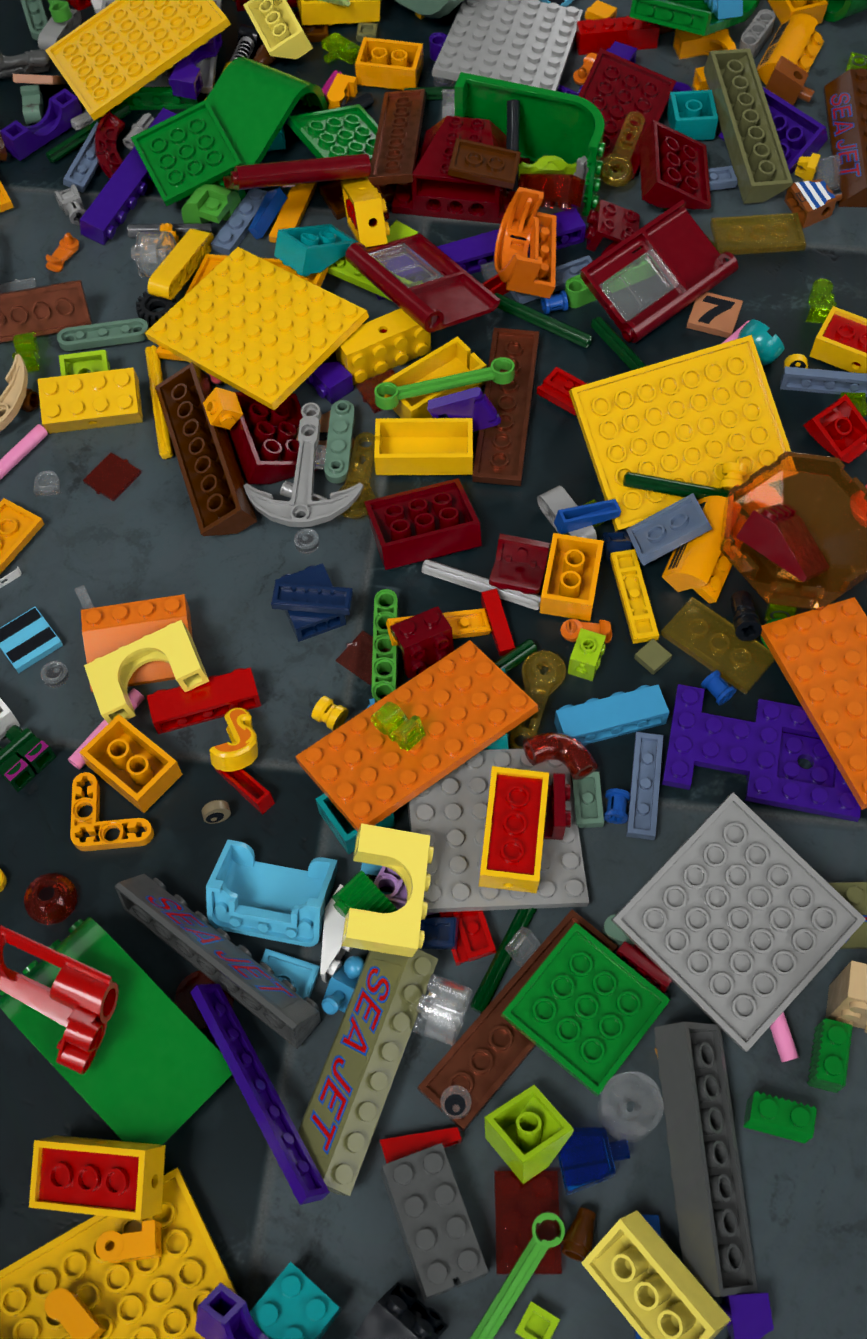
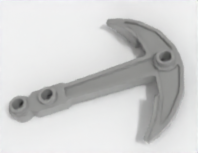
(302, 494)

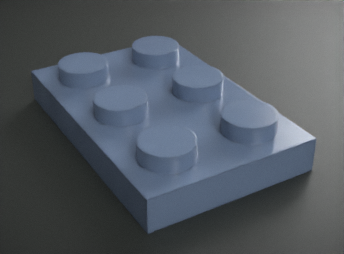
(668, 529)

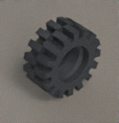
(148, 303)

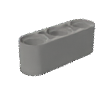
(55, 31)
(758, 32)
(559, 499)

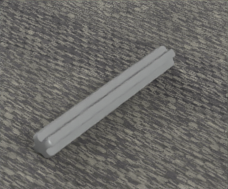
(478, 583)

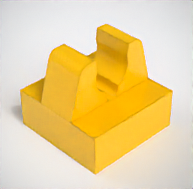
(808, 168)

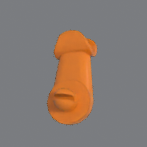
(581, 74)
(67, 248)
(571, 628)

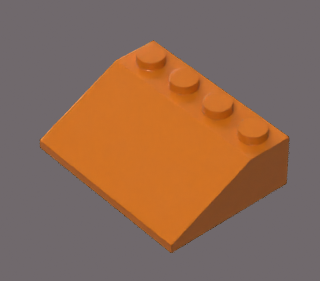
(118, 625)

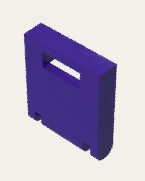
(466, 404)

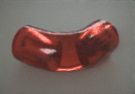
(561, 748)

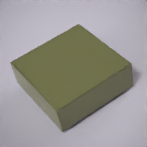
(366, 30)
(653, 656)

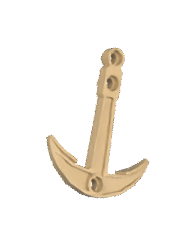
(15, 392)

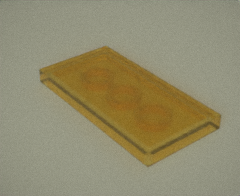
(758, 234)
(715, 645)

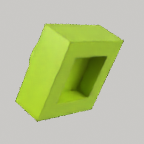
(537, 1323)

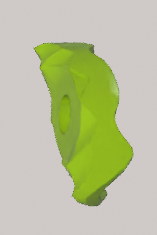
(548, 165)

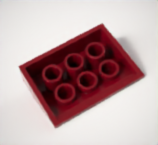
(673, 168)
(265, 439)
(423, 523)
(784, 540)

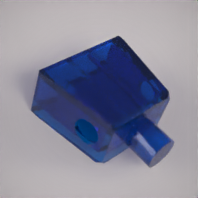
(589, 1158)

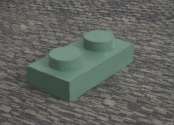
(588, 801)

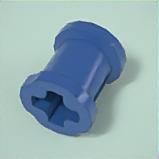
(556, 302)
(718, 687)
(616, 806)

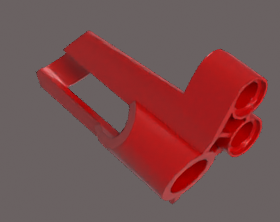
(78, 999)

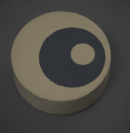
(216, 811)

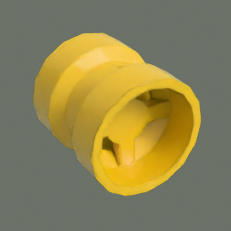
(733, 475)
(329, 713)

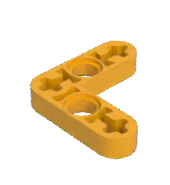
(92, 824)

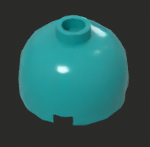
(768, 347)

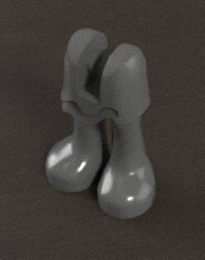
(27, 63)

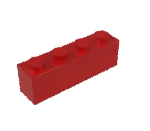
(602, 33)
(176, 709)

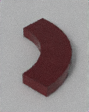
(105, 143)

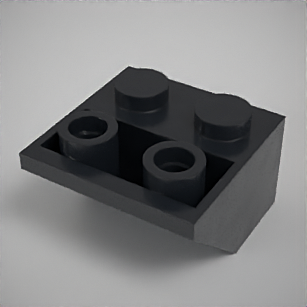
(401, 1316)

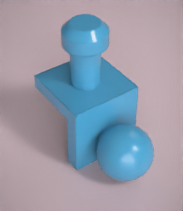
(342, 985)

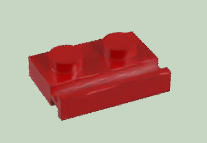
(557, 388)
(473, 936)

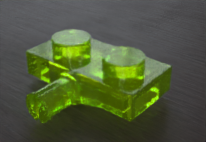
(340, 48)

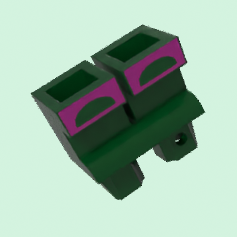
(21, 755)

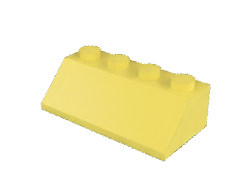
(278, 28)
(652, 1284)

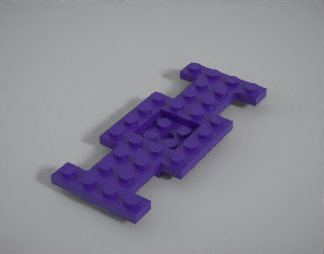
(760, 753)

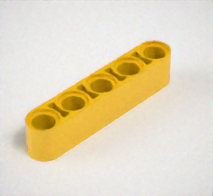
(180, 264)

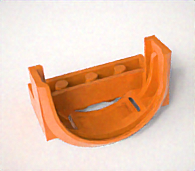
(521, 219)

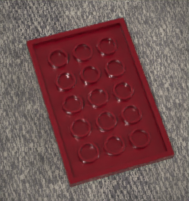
(621, 88)

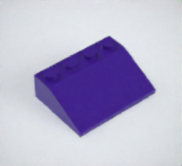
(796, 130)

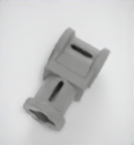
(71, 203)

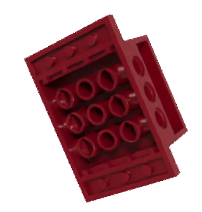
(446, 196)

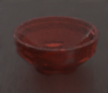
(56, 908)

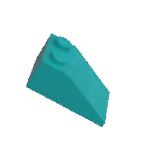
(311, 247)

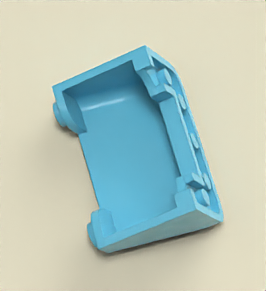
(269, 898)

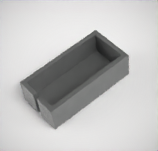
(433, 1221)

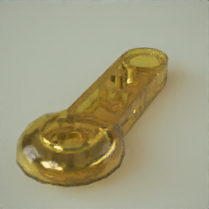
(621, 156)
(360, 474)
(539, 688)

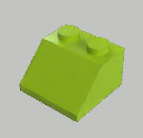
(527, 1133)

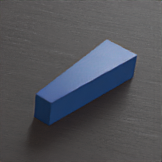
(267, 212)
(586, 515)

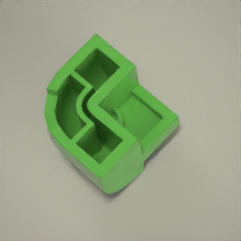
(210, 204)

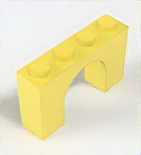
(112, 672)
(408, 856)

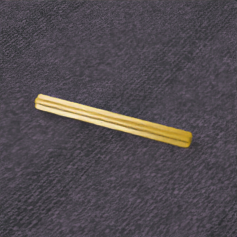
(155, 377)

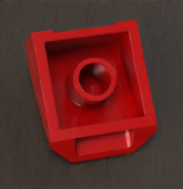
(840, 430)

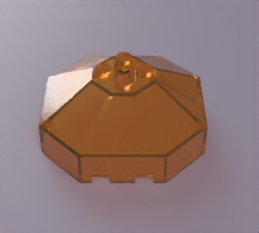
(832, 511)

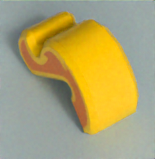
(243, 746)

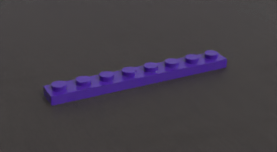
(260, 1094)

